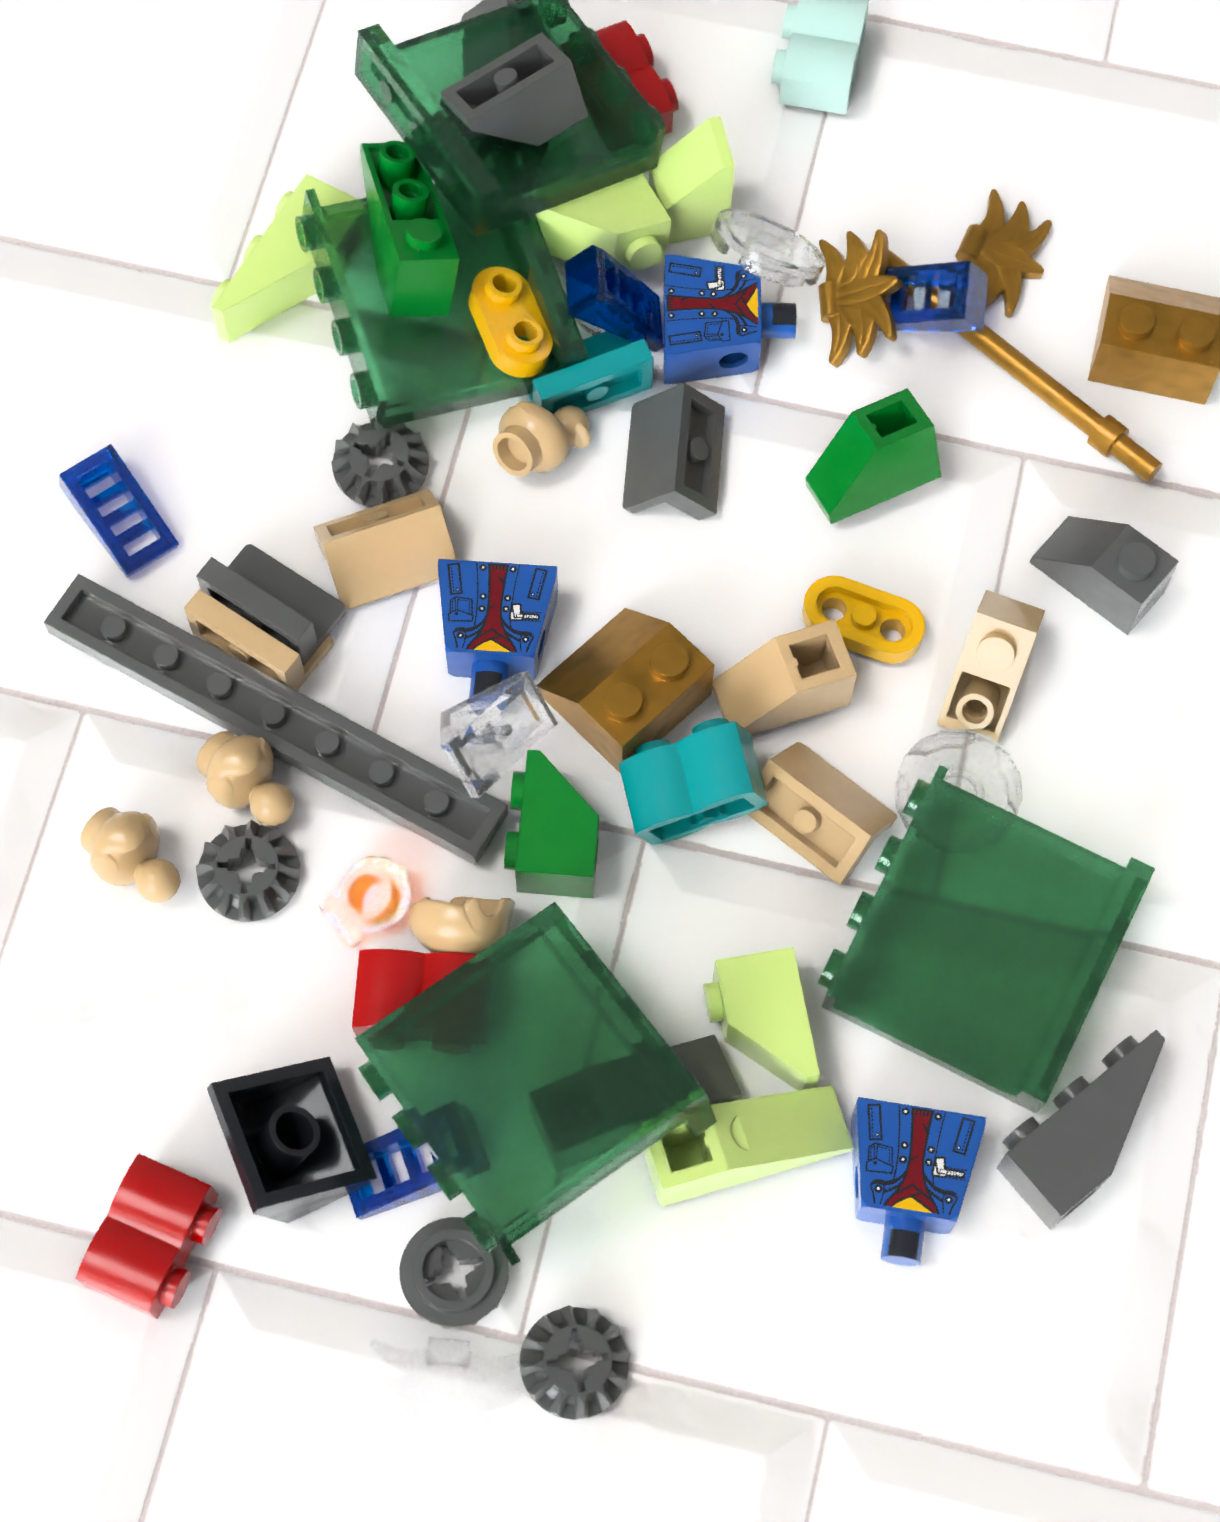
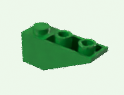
(408, 232)

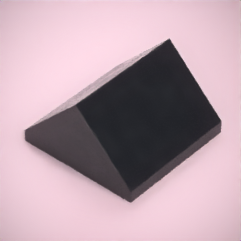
(292, 1138)

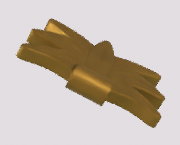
(1004, 250)
(855, 295)

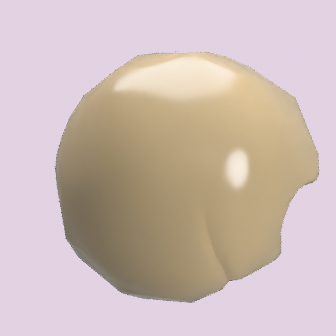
(461, 924)

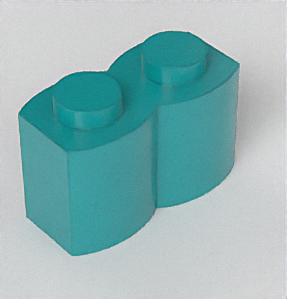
(693, 781)

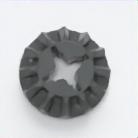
(388, 482)
(268, 889)
(423, 1262)
(555, 1387)

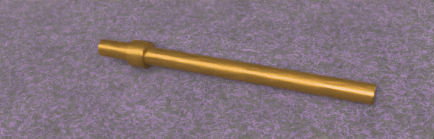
(1104, 433)

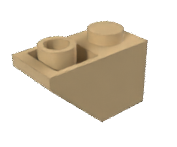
(991, 665)
(788, 679)

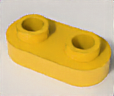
(507, 309)
(866, 615)

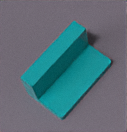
(610, 373)

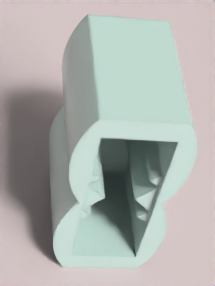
(820, 54)

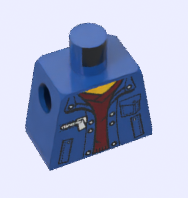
(716, 320)
(495, 618)
(911, 1171)

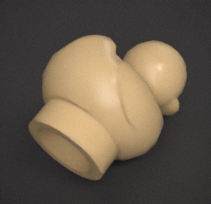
(537, 439)
(240, 776)
(125, 853)

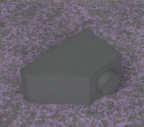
(521, 94)
(1107, 568)

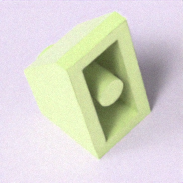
(695, 180)
(619, 219)
(765, 1013)

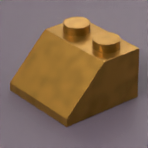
(1157, 340)
(629, 684)

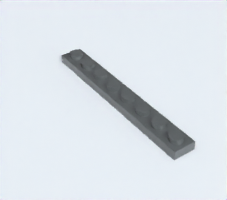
(292, 723)

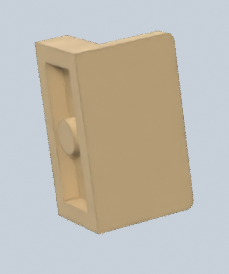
(385, 548)
(248, 643)
(820, 811)

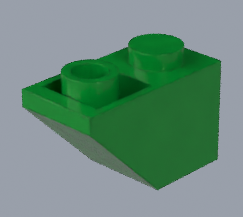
(875, 457)
(555, 836)

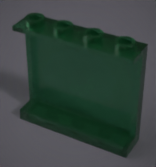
(492, 177)
(427, 363)
(983, 942)
(529, 1078)

